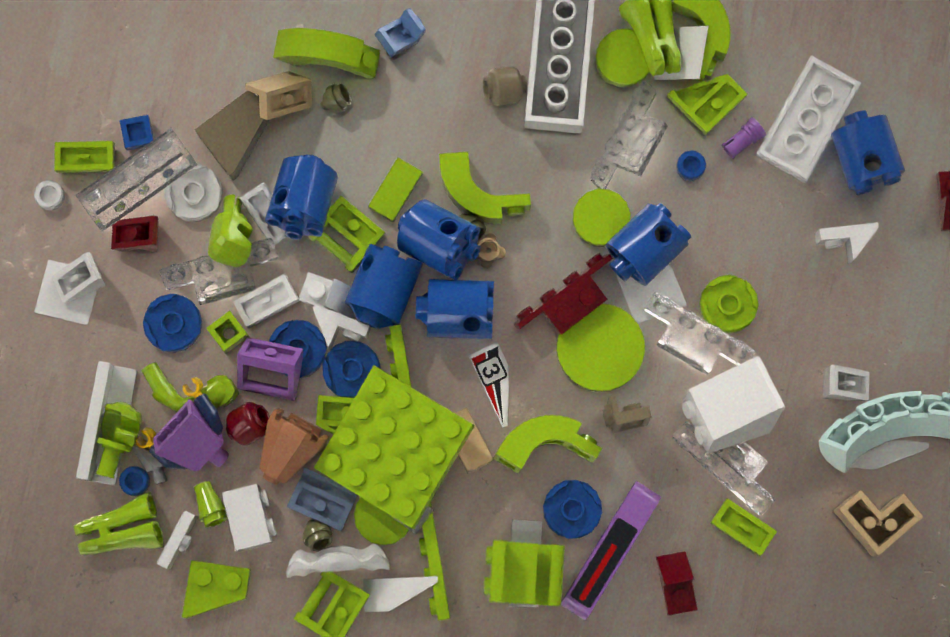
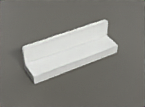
(110, 386)

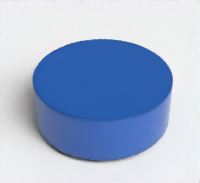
(691, 165)
(134, 481)

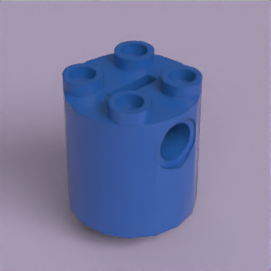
(866, 141)
(302, 196)
(438, 238)
(637, 249)
(382, 286)
(457, 309)

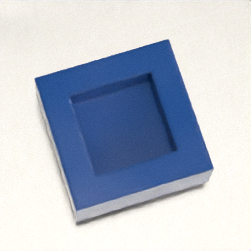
(136, 132)

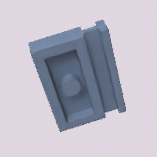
(322, 499)

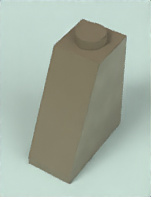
(234, 132)

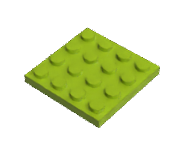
(394, 447)

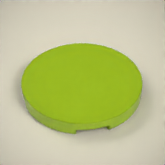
(602, 349)

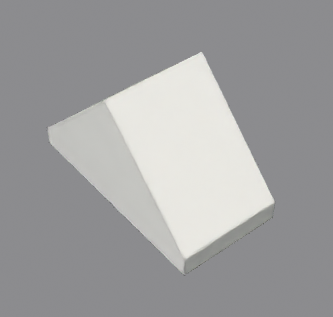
(78, 278)
(845, 383)

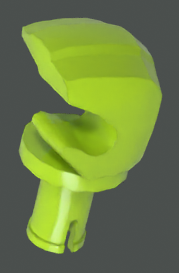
(230, 235)
(119, 434)

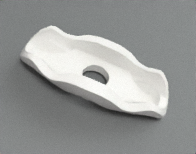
(337, 559)

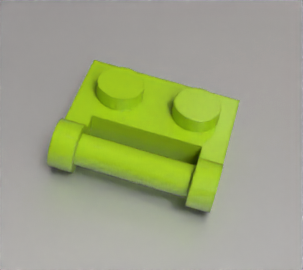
(352, 226)
(341, 610)

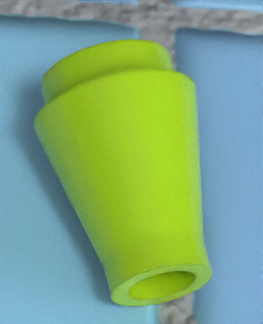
(210, 506)

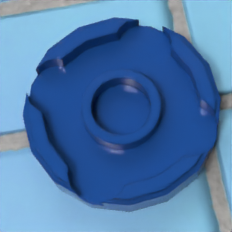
(172, 323)
(304, 336)
(348, 367)
(572, 509)

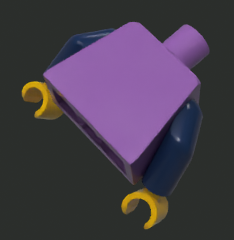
(189, 436)

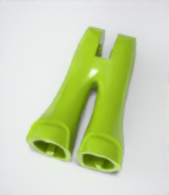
(655, 31)
(142, 536)

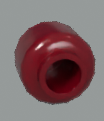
(247, 423)

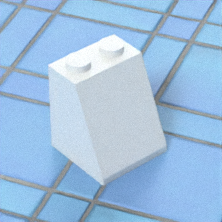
(733, 406)

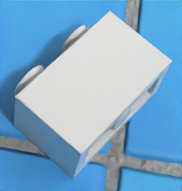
(248, 517)

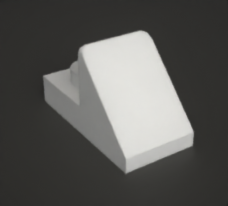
(853, 235)
(326, 294)
(332, 322)

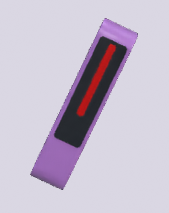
(610, 550)

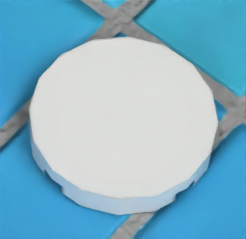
(195, 194)

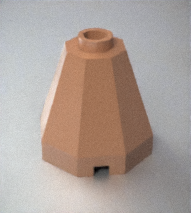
(288, 446)

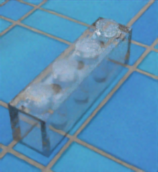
(136, 179)

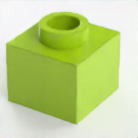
(224, 323)

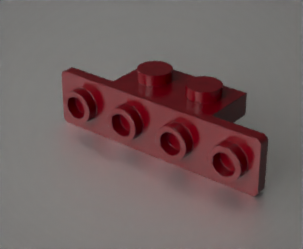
(570, 302)

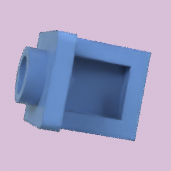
(401, 33)

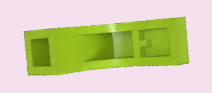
(710, 14)
(326, 48)
(470, 198)
(543, 431)

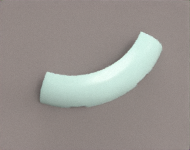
(882, 421)

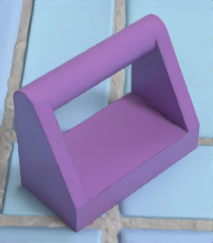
(270, 357)

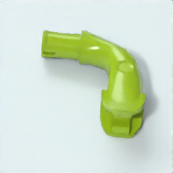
(220, 389)

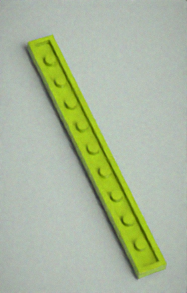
(429, 543)

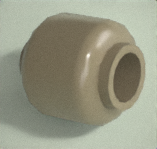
(504, 85)

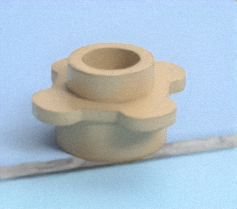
(496, 251)

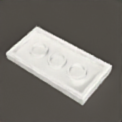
(808, 119)

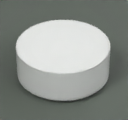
(49, 195)

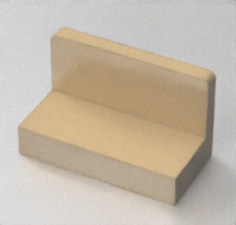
(281, 94)
(474, 452)

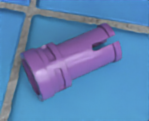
(747, 135)

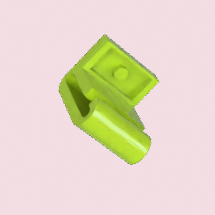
(525, 573)

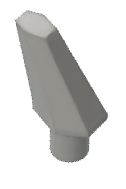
(150, 464)

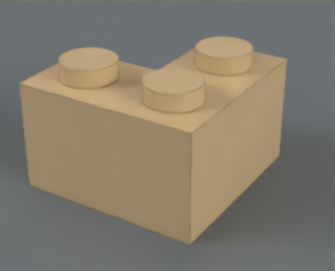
(876, 527)

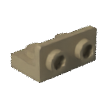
(630, 418)

